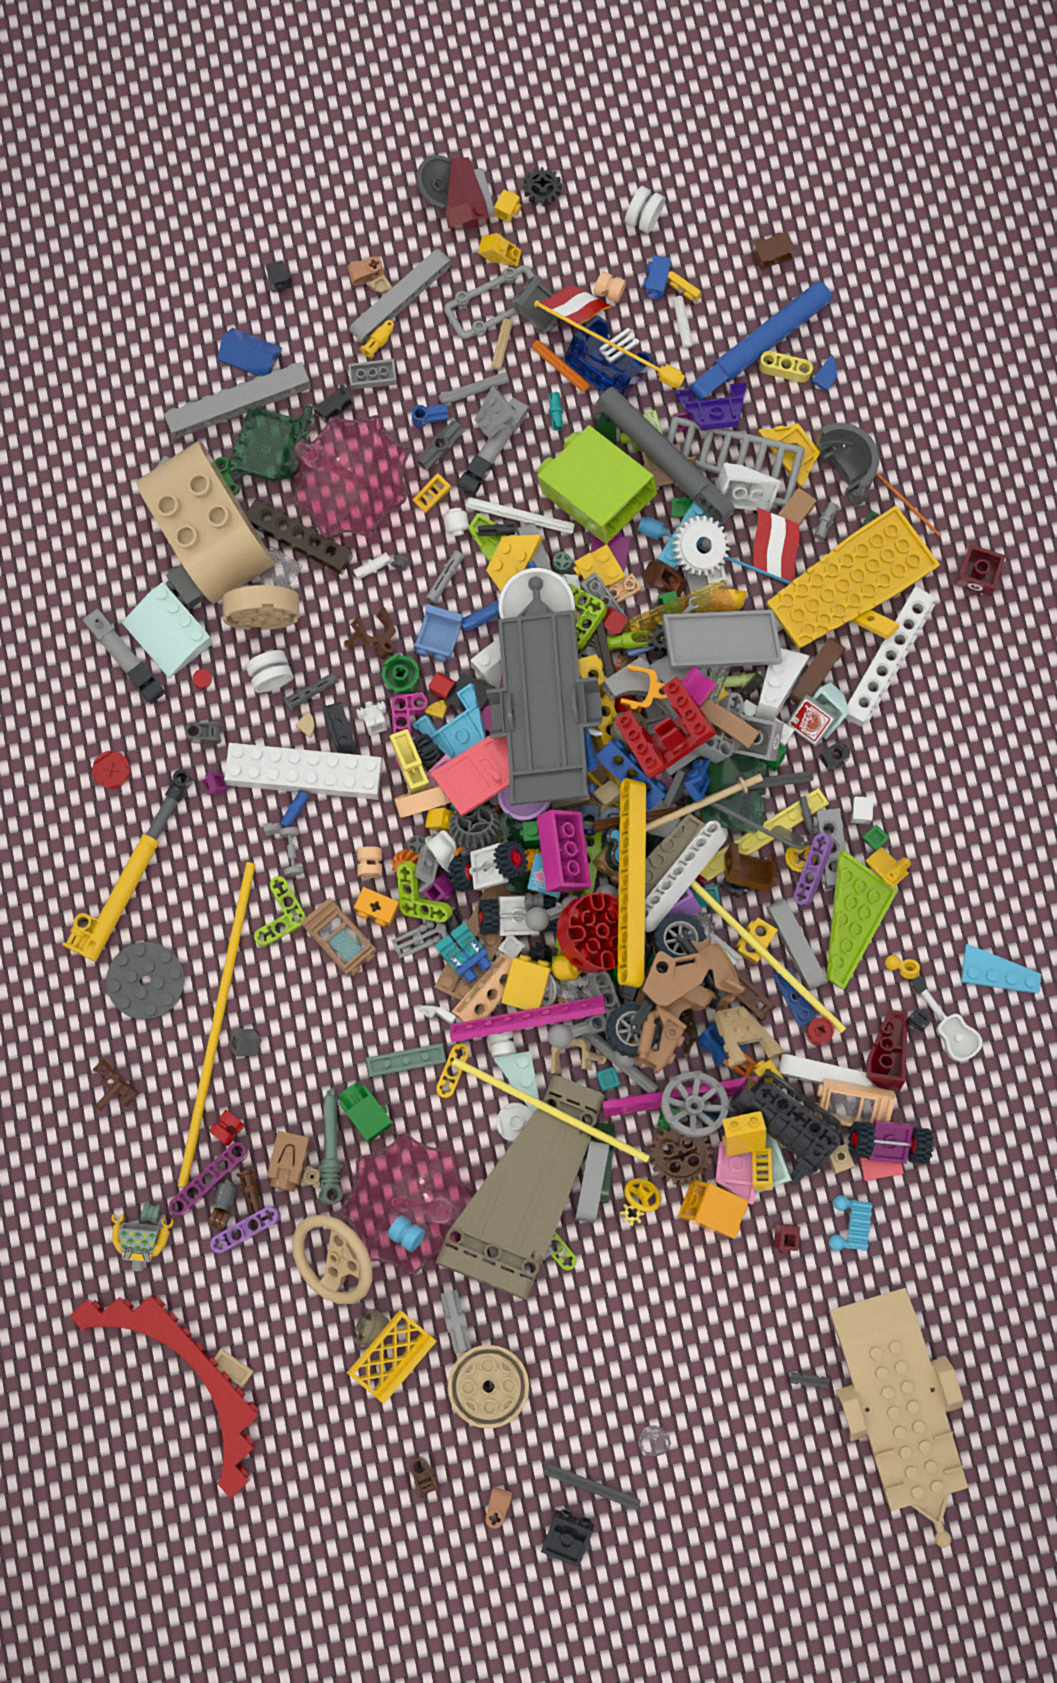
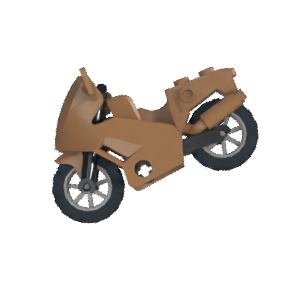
(694, 978)

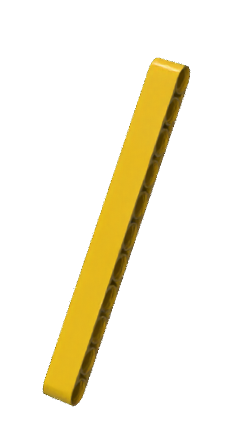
(631, 883)

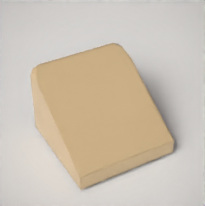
(608, 793)

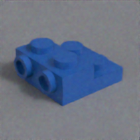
(711, 1040)

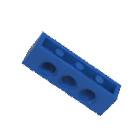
(620, 770)

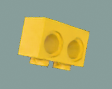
(764, 940)

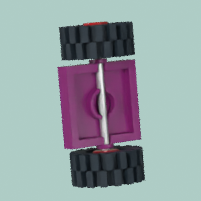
(890, 1142)

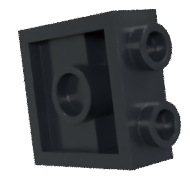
(568, 1537)

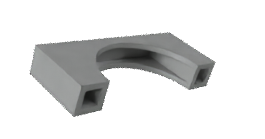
(638, 684)

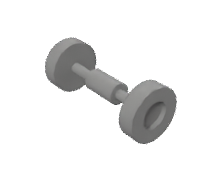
(289, 833)

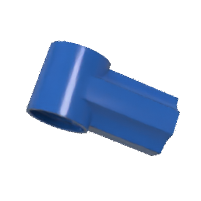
(431, 414)

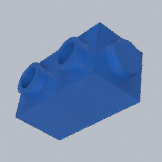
(657, 278)

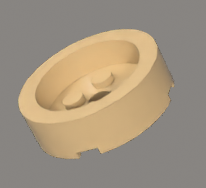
(261, 607)
(467, 1391)

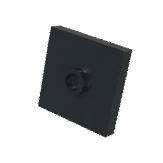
(453, 699)

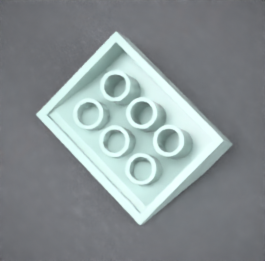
(167, 630)

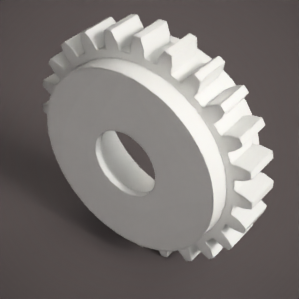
(686, 545)

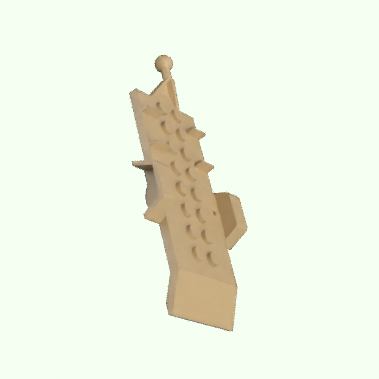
(904, 1415)

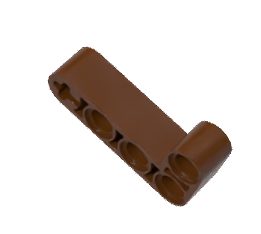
(818, 670)

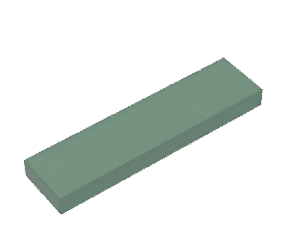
(406, 1060)

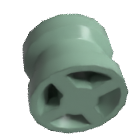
(563, 559)
(150, 1213)

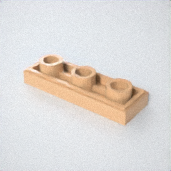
(623, 589)

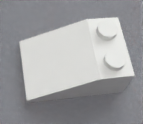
(747, 487)

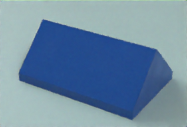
(248, 352)

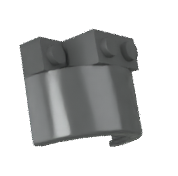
(855, 461)

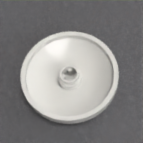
(517, 594)

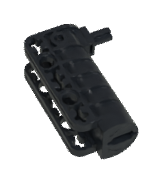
(790, 1121)

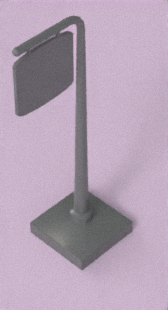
(678, 790)

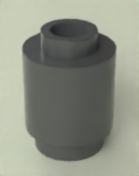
(224, 1195)

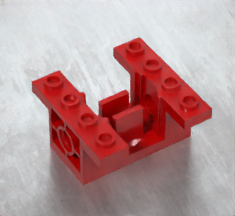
(672, 738)

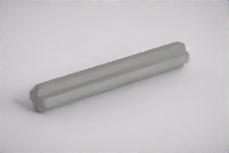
(473, 388)

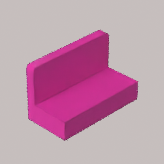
(698, 685)

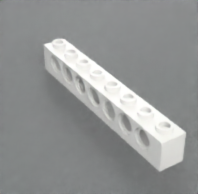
(917, 599)

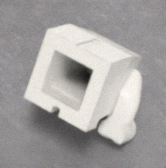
(373, 717)

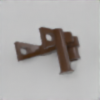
(382, 642)
(119, 1085)

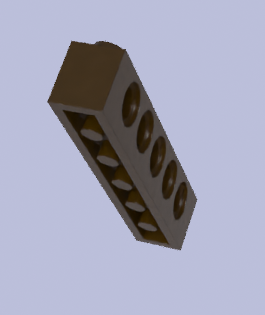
(337, 563)

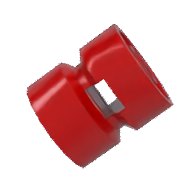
(819, 1031)
(226, 1135)

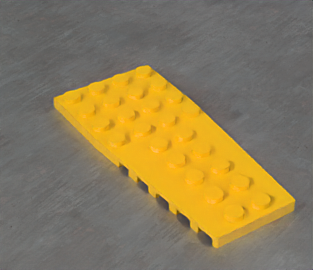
(853, 578)

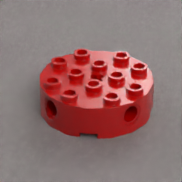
(590, 932)

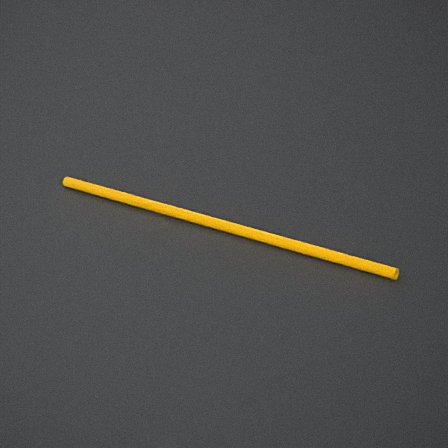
(216, 1025)

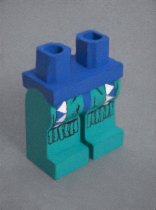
(468, 957)

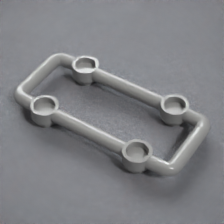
(462, 299)

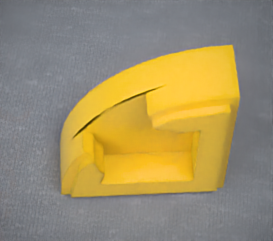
(437, 710)

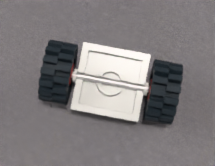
(488, 866)
(508, 915)

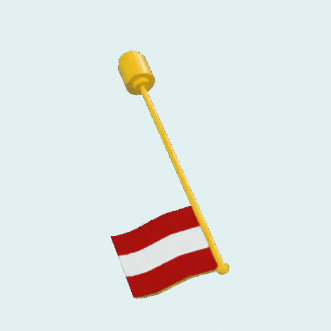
(579, 306)

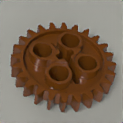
(685, 1169)

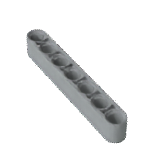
(401, 295)

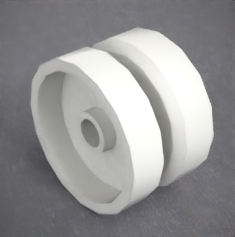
(644, 209)
(269, 671)

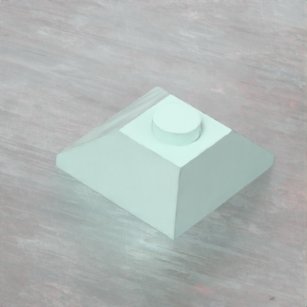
(835, 701)

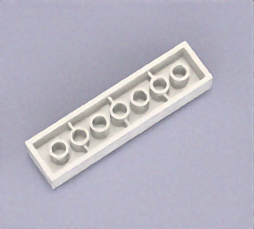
(303, 771)

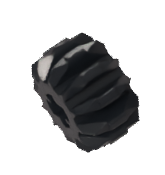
(656, 639)
(426, 750)

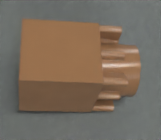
(288, 1160)

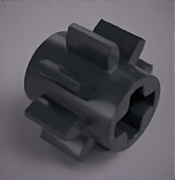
(540, 952)
(918, 1020)

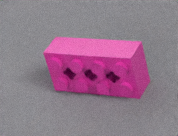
(563, 851)

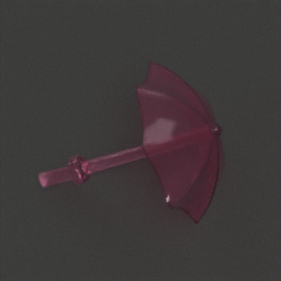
(351, 476)
(407, 1182)

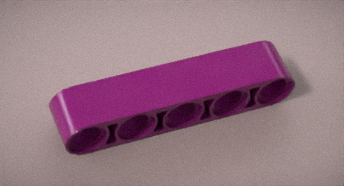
(198, 1182)

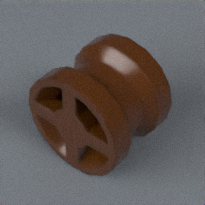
(219, 1219)

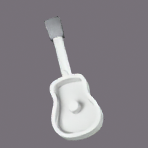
(959, 1039)

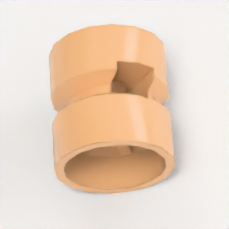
(610, 286)
(366, 856)

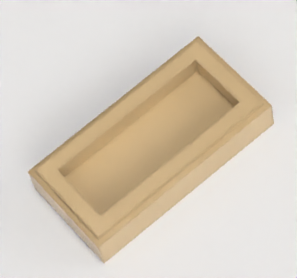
(234, 1368)

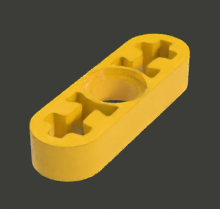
(452, 1087)

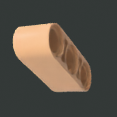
(420, 801)

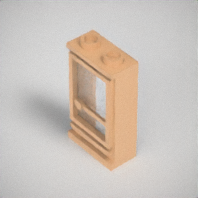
(854, 1102)

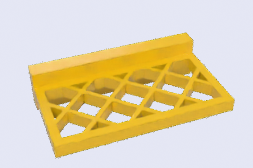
(401, 1365)

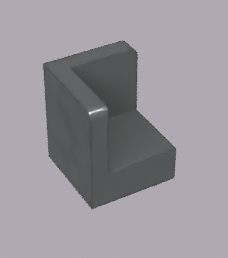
(244, 1042)

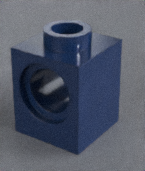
(591, 812)

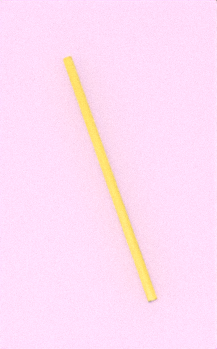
(767, 956)
(551, 1110)

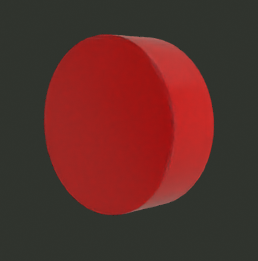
(202, 679)

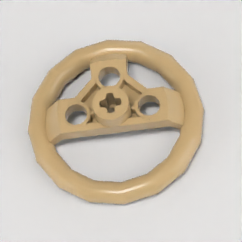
(340, 1256)

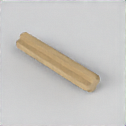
(501, 344)

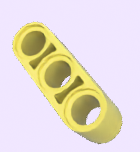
(777, 370)

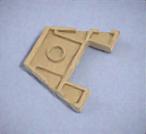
(741, 1028)

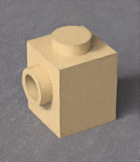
(841, 1159)

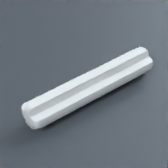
(682, 322)

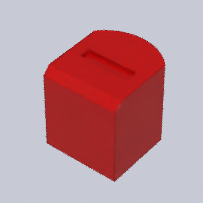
(614, 620)
(441, 685)

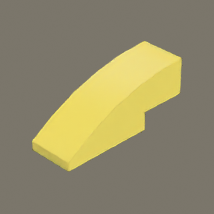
(409, 761)

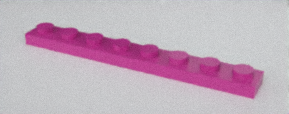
(527, 1018)
(652, 1100)

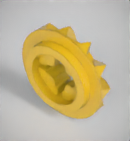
(791, 858)

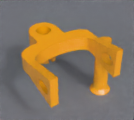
(653, 693)

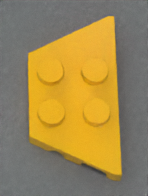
(793, 435)
(512, 557)

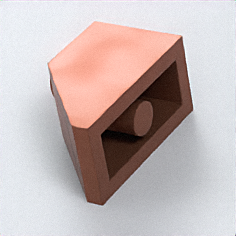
(664, 578)

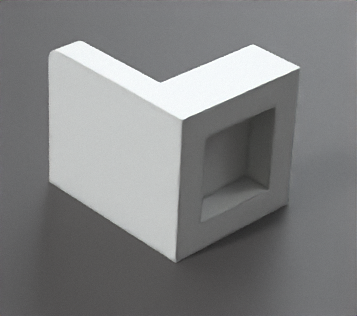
(862, 810)

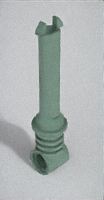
(330, 1165)

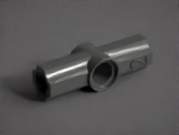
(446, 437)

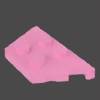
(735, 1173)

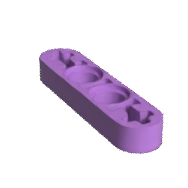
(817, 870)
(244, 1227)

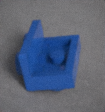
(697, 779)

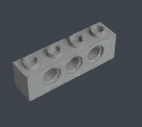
(832, 819)

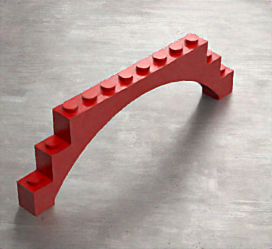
(232, 1407)

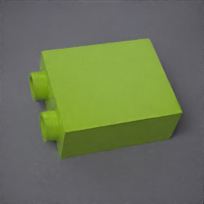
(596, 483)

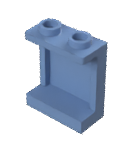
(438, 633)

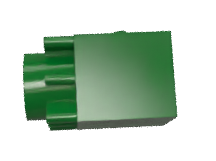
(365, 1111)

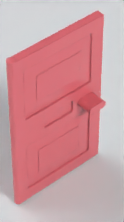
(475, 774)

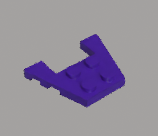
(714, 412)

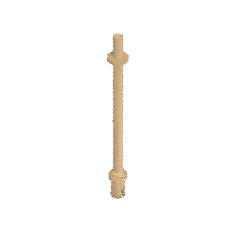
(742, 785)

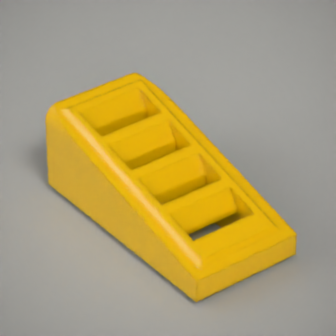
(437, 478)
(762, 1185)

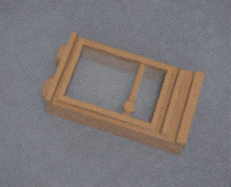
(339, 937)

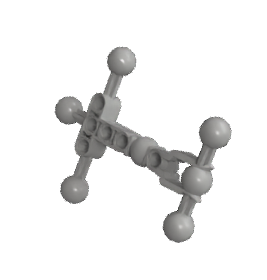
(560, 1034)

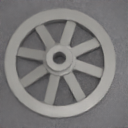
(694, 1100)

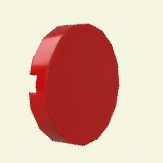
(111, 769)

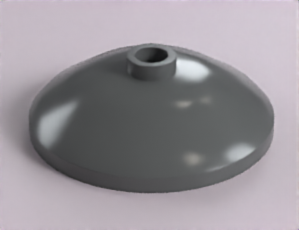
(434, 172)

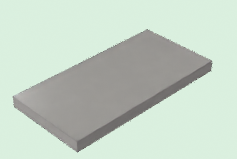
(721, 639)

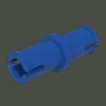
(294, 809)

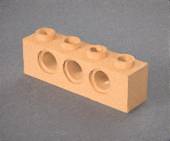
(477, 994)

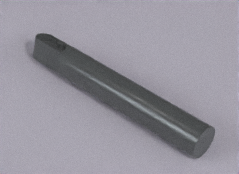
(665, 455)

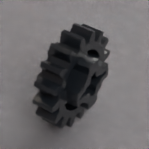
(549, 192)

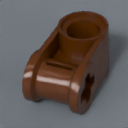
(423, 1478)

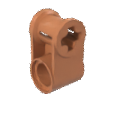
(363, 271)
(498, 1503)

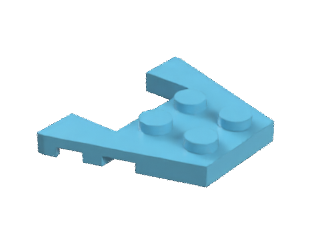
(461, 731)

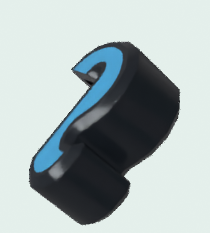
(611, 838)

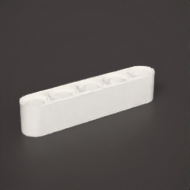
(816, 1071)

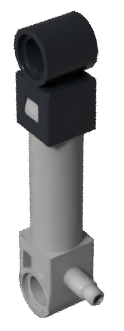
(482, 463)
(124, 656)

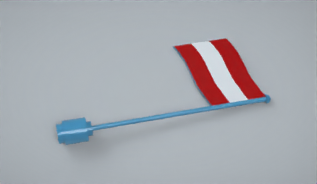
(773, 546)

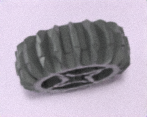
(476, 827)

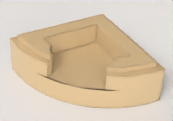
(380, 284)
(306, 724)

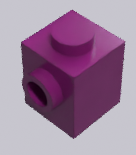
(440, 889)

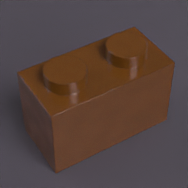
(773, 250)

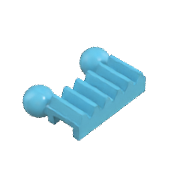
(858, 1224)

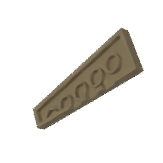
(668, 851)

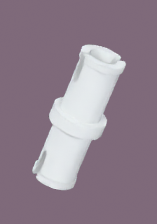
(372, 566)

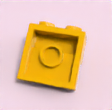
(601, 562)

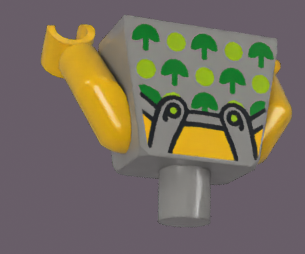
(139, 1241)

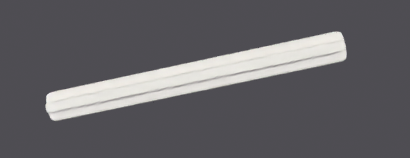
(520, 515)

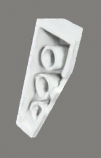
(488, 664)

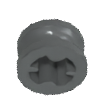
(400, 562)

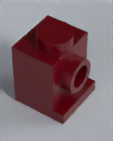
(790, 1234)

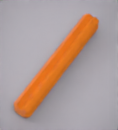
(560, 366)

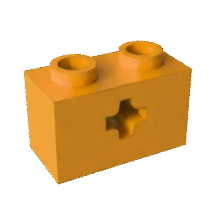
(387, 906)

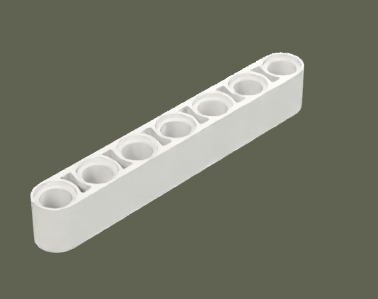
(682, 873)

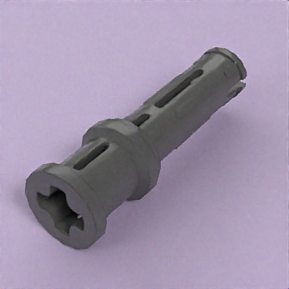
(331, 679)

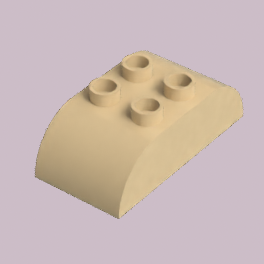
(204, 522)

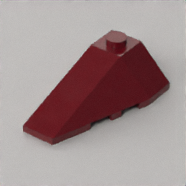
(465, 200)

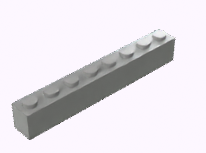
(237, 400)

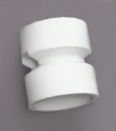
(502, 1044)

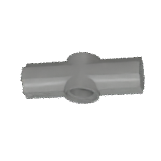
(456, 1321)

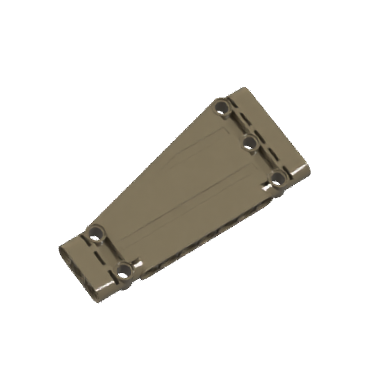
(524, 1195)

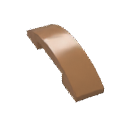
(729, 723)

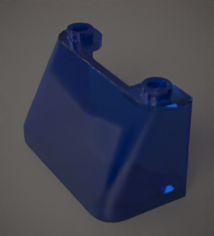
(586, 359)

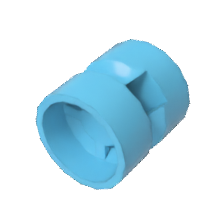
(408, 1235)

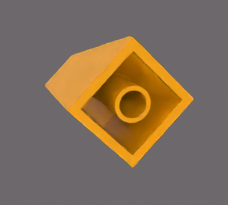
(713, 1208)

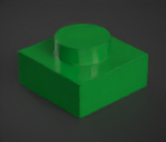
(680, 507)
(875, 838)

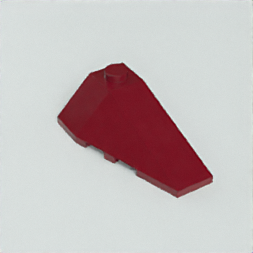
(888, 1054)

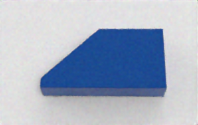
(826, 375)

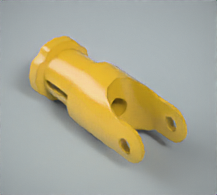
(377, 339)

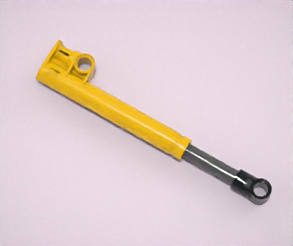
(92, 939)

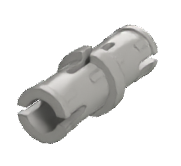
(826, 521)

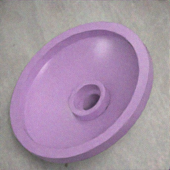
(521, 812)

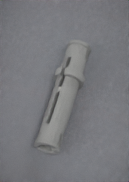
(448, 571)

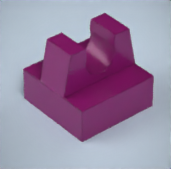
(216, 783)

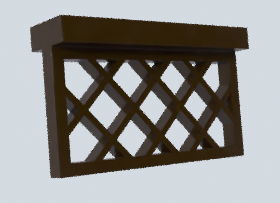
(601, 647)

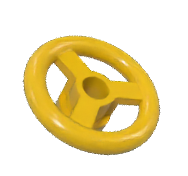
(643, 1192)

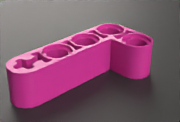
(407, 711)

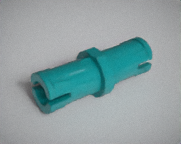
(555, 411)

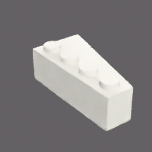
(779, 683)

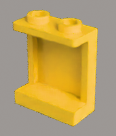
(526, 983)
(744, 1134)

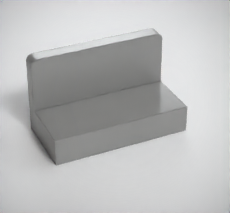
(426, 868)

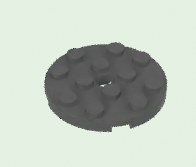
(126, 973)

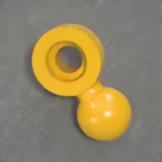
(908, 968)

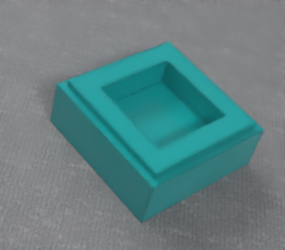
(608, 1079)

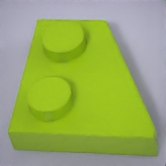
(487, 544)

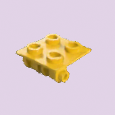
(888, 867)

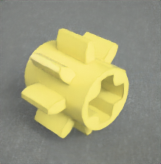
(637, 1214)

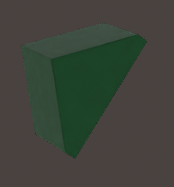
(606, 427)

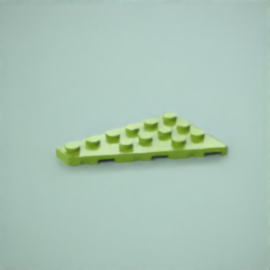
(858, 910)

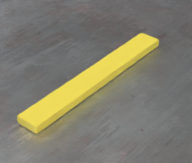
(754, 841)

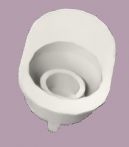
(442, 847)

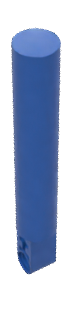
(763, 339)

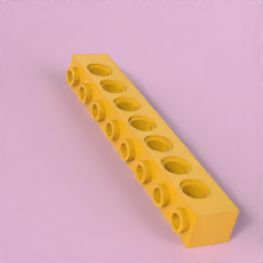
(594, 665)

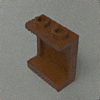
(749, 870)

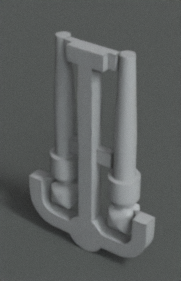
(440, 928)

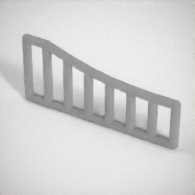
(746, 438)

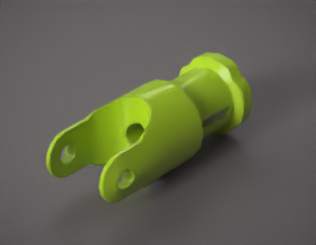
(626, 640)

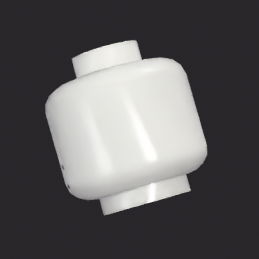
(456, 521)

